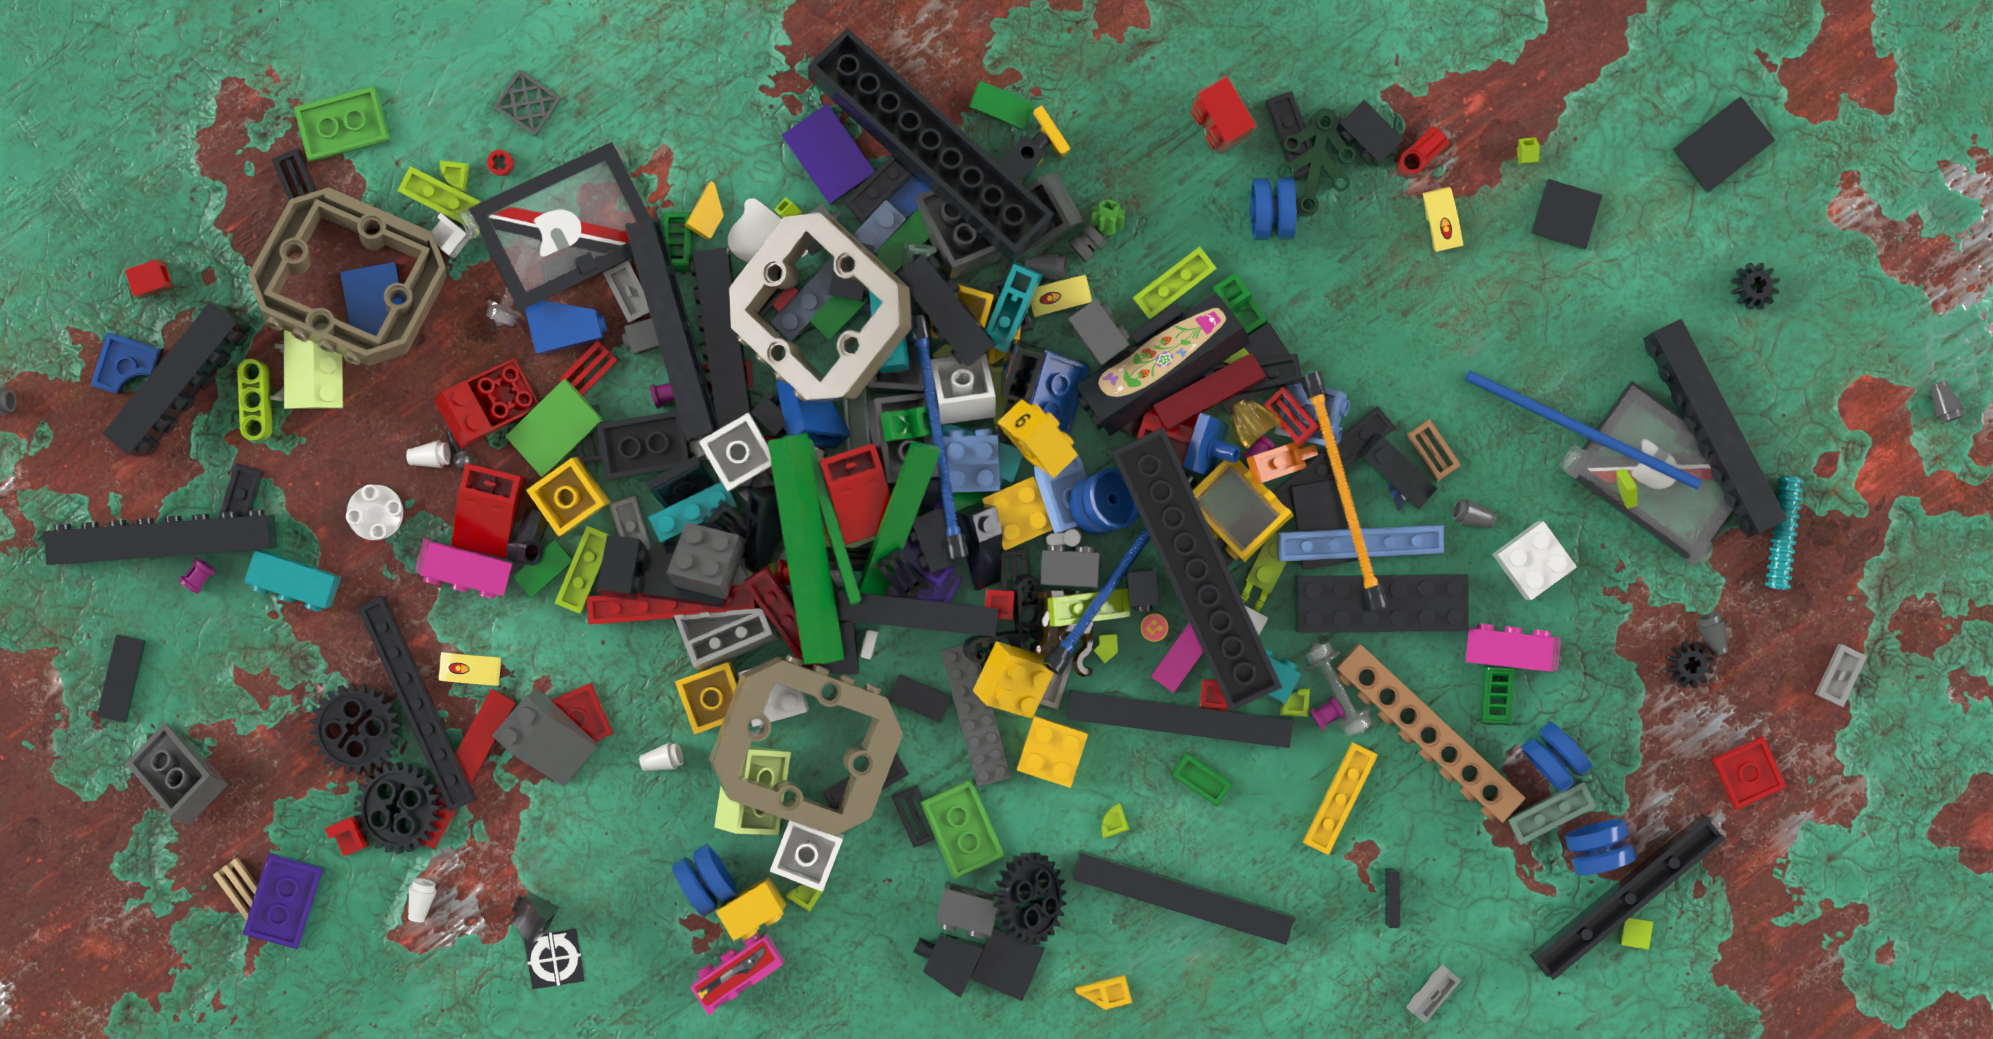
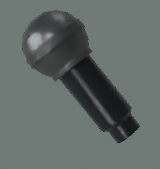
(460, 455)

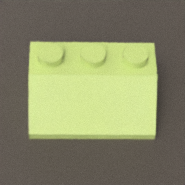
(311, 375)
(763, 766)

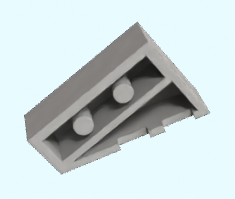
(724, 635)

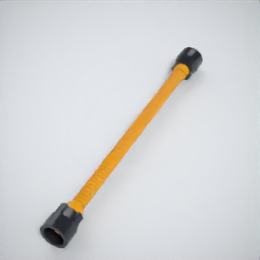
(1314, 387)

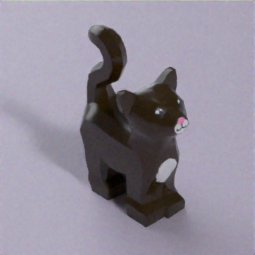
(1055, 634)

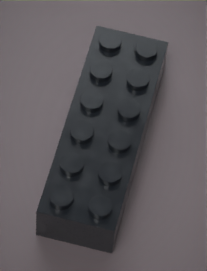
(177, 380)
(1414, 602)

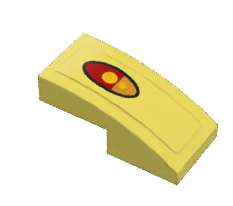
(1443, 219)
(1061, 296)
(469, 668)

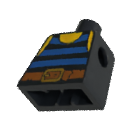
(1032, 149)
(1024, 366)

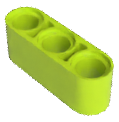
(246, 389)

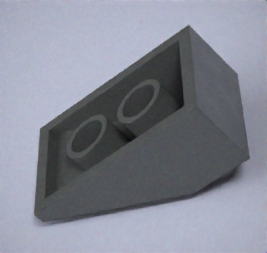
(1053, 194)
(957, 243)
(893, 453)
(545, 738)
(176, 774)

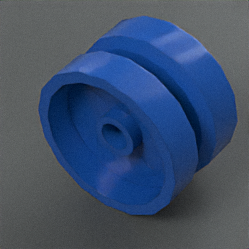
(1268, 209)
(1103, 502)
(1558, 754)
(1600, 847)
(705, 880)

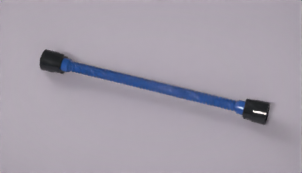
(955, 542)
(1060, 655)

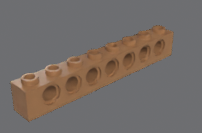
(1506, 796)

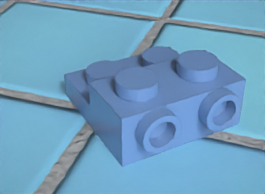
(1336, 407)
(973, 460)

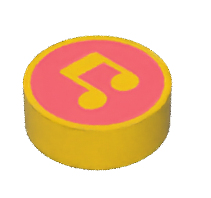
(1154, 627)

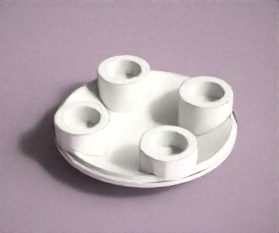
(374, 512)

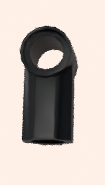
(527, 545)

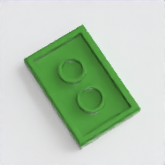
(342, 123)
(554, 428)
(962, 829)

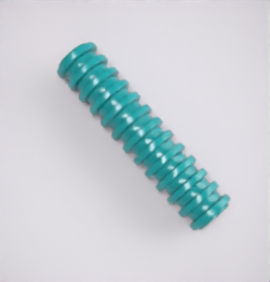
(1784, 534)

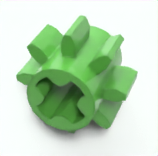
(1107, 217)

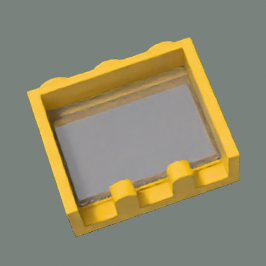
(1239, 510)

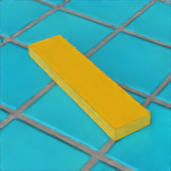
(1340, 798)

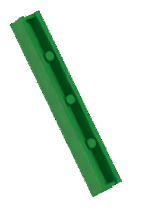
(806, 549)

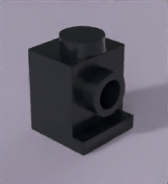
(770, 415)

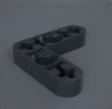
(1019, 635)

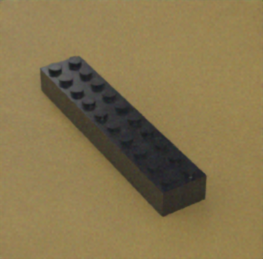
(930, 145)
(1196, 569)

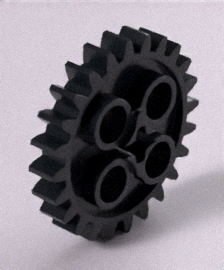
(373, 744)
(376, 801)
(1029, 898)

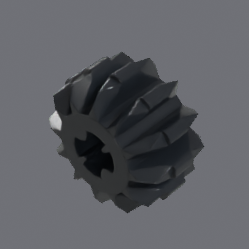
(1758, 296)
(1682, 657)

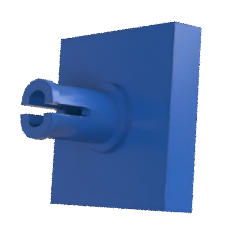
(1208, 446)

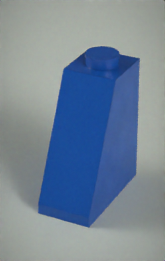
(563, 326)
(816, 418)

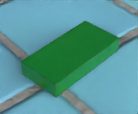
(536, 577)
(1201, 779)

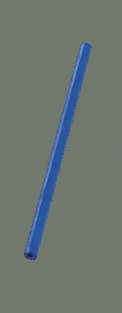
(1583, 430)

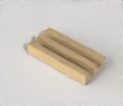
(219, 876)

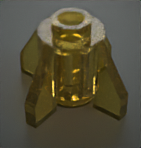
(1251, 421)

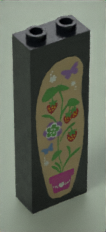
(1162, 364)

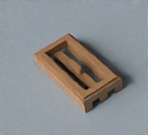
(1420, 430)

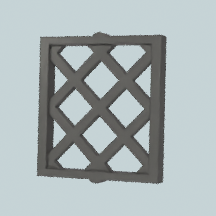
(545, 115)

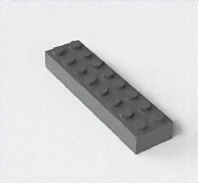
(976, 718)

